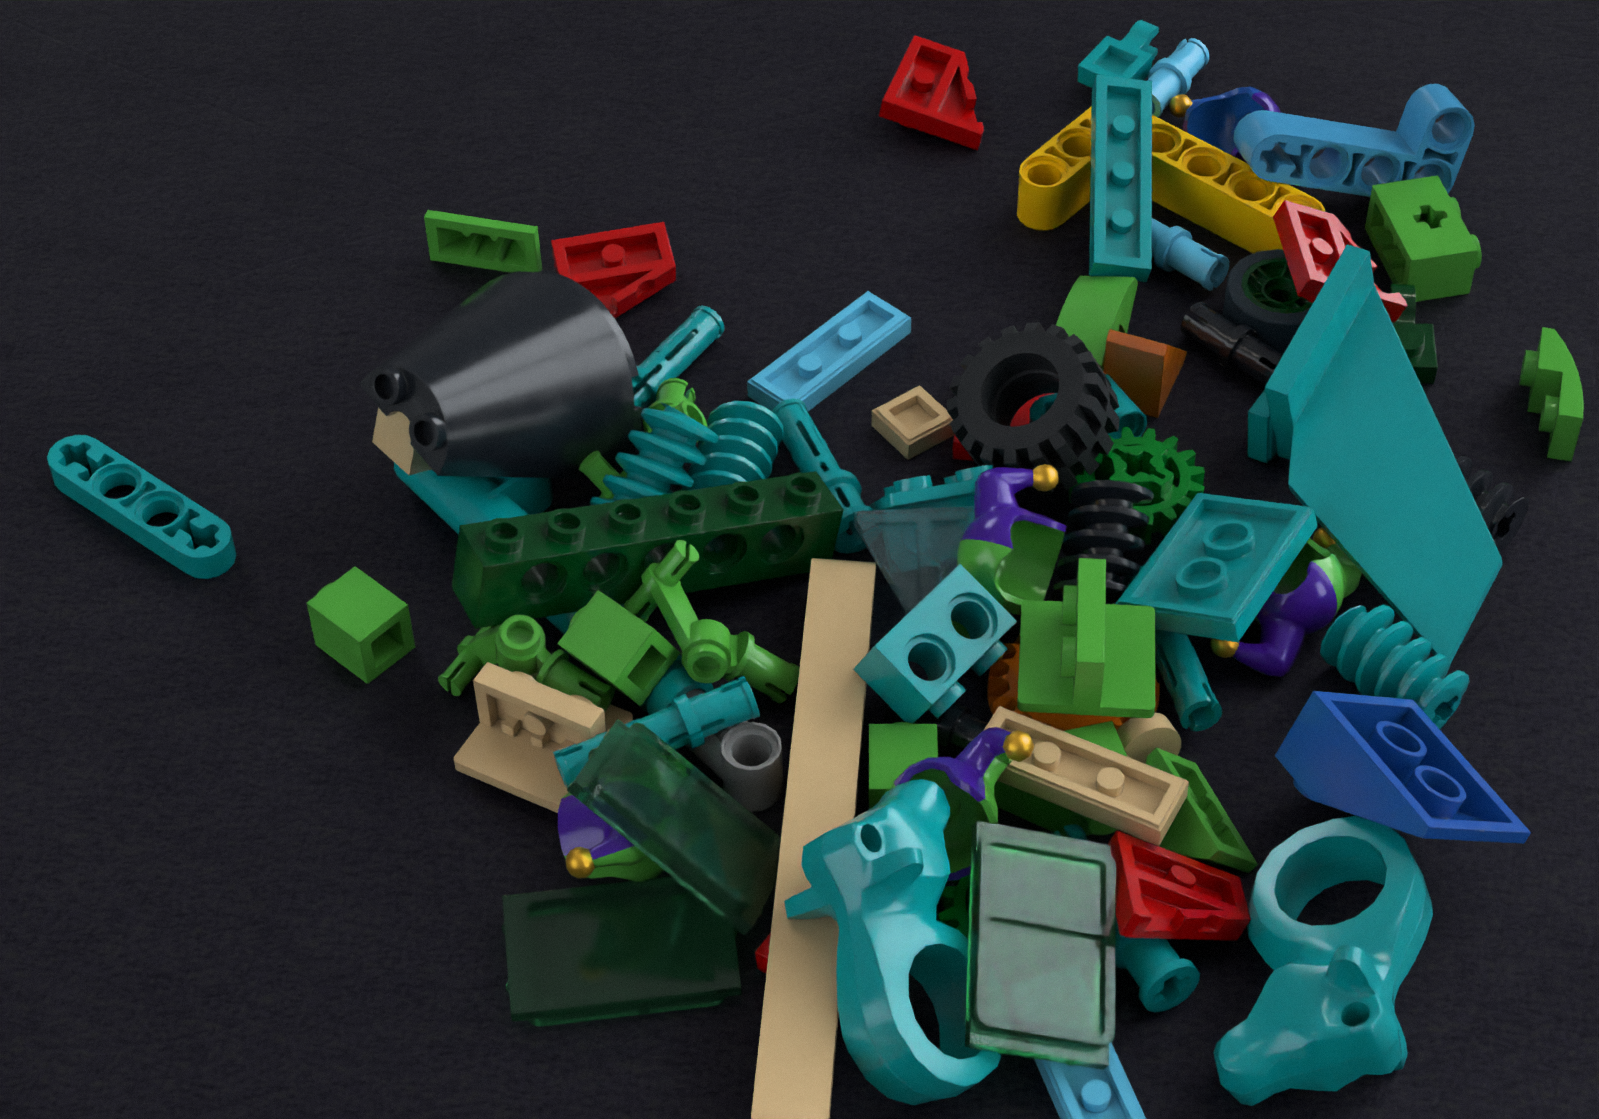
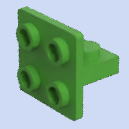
(1087, 652)

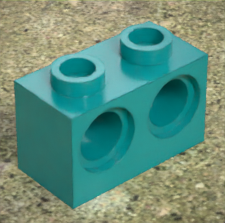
(934, 644)

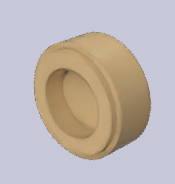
(1143, 735)

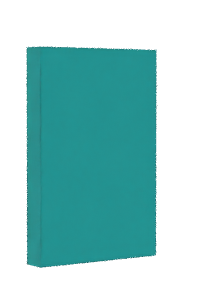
(1220, 564)

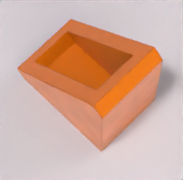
(1142, 369)

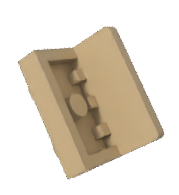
(522, 729)

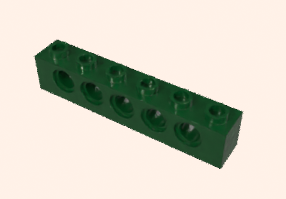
(564, 556)

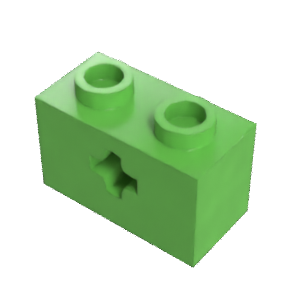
(1422, 237)

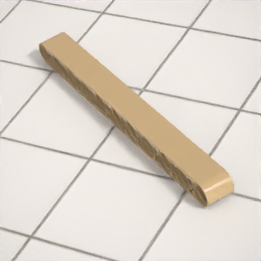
(821, 794)

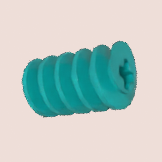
(745, 446)
(659, 456)
(1390, 665)

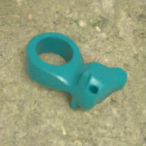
(883, 889)
(1332, 986)

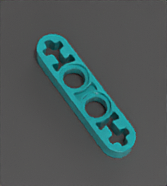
(149, 498)

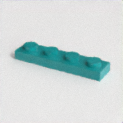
(1121, 178)

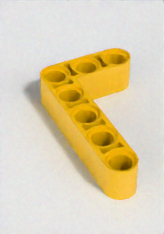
(1186, 178)

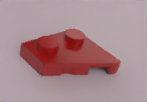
(934, 94)
(1312, 248)
(618, 264)
(1174, 895)

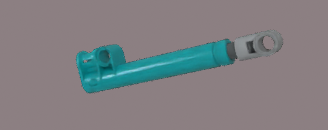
(742, 755)

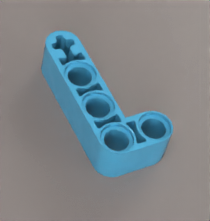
(1283, 144)

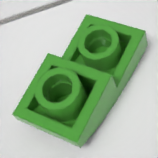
(1097, 306)
(1554, 393)

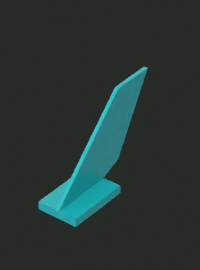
(1378, 460)

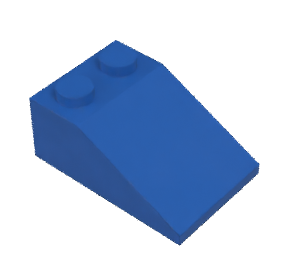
(1392, 768)

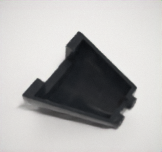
(515, 382)

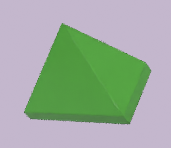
(482, 242)
(1201, 825)

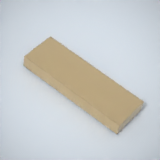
(1093, 779)

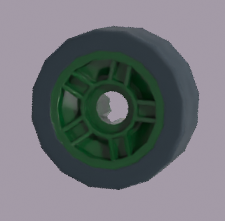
(1265, 298)

